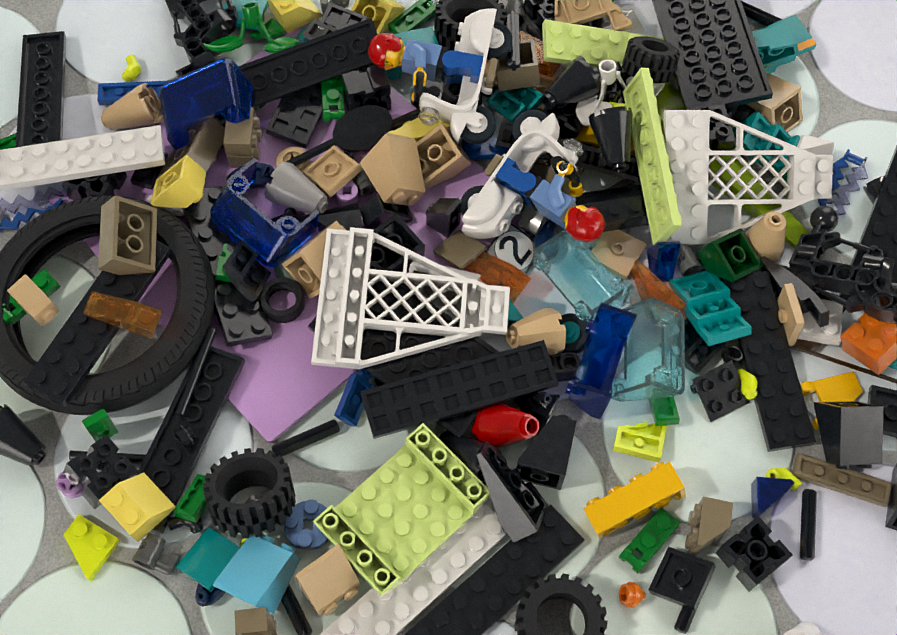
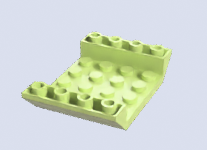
(404, 510)

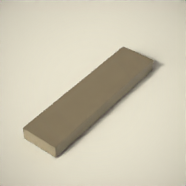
(842, 480)

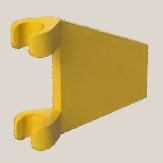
(835, 388)

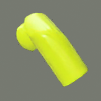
(133, 69)
(748, 384)
(784, 473)

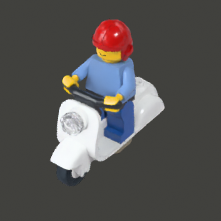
(465, 65)
(492, 207)

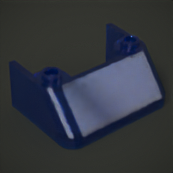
(247, 223)
(600, 359)

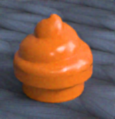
(631, 594)

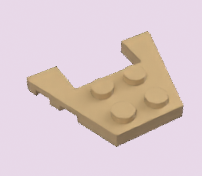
(588, 10)

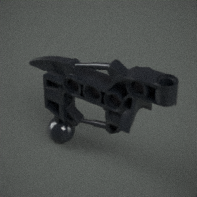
(201, 28)
(868, 283)

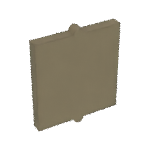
(460, 250)

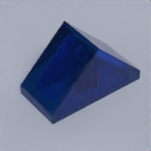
(663, 259)
(766, 492)

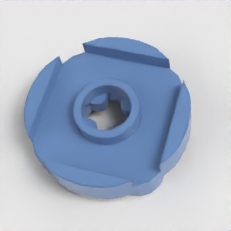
(293, 530)

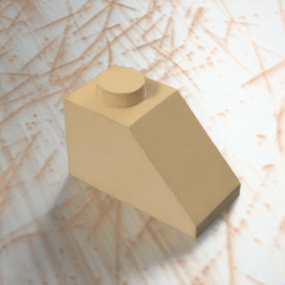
(33, 300)

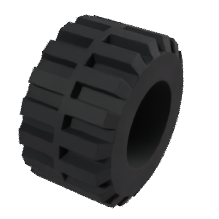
(652, 54)

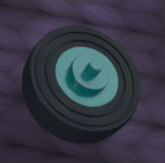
(575, 333)

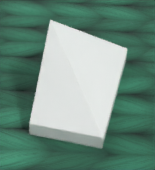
(816, 145)

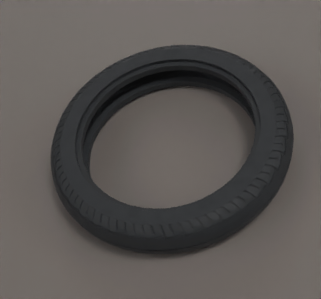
(156, 366)

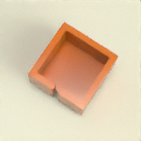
(871, 343)

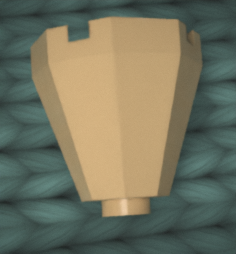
(537, 327)

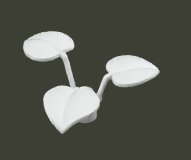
(608, 76)

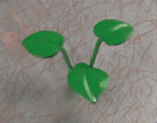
(253, 19)

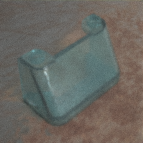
(580, 275)
(652, 354)

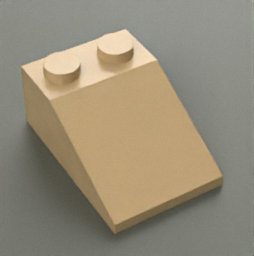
(440, 156)
(328, 581)

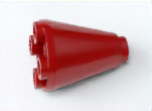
(504, 425)

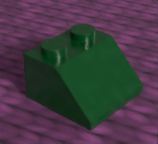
(730, 256)

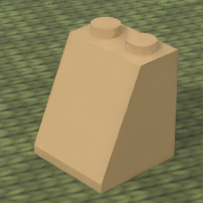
(784, 106)
(395, 170)
(307, 262)

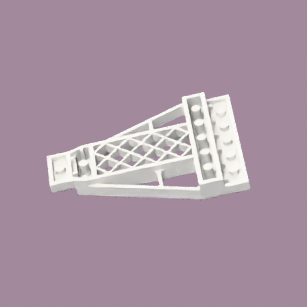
(689, 151)
(344, 298)

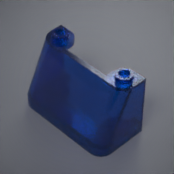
(203, 95)

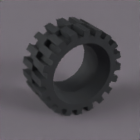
(452, 12)
(243, 472)
(560, 588)

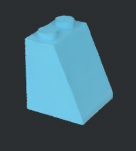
(259, 572)

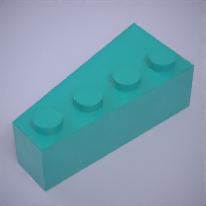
(776, 44)

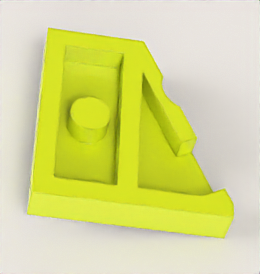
(640, 440)
(90, 545)

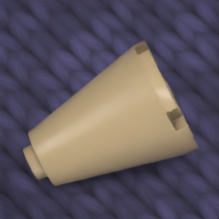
(134, 109)
(768, 236)

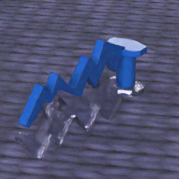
(852, 186)
(32, 207)

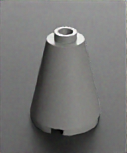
(295, 190)

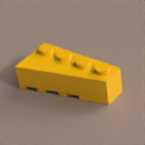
(634, 499)

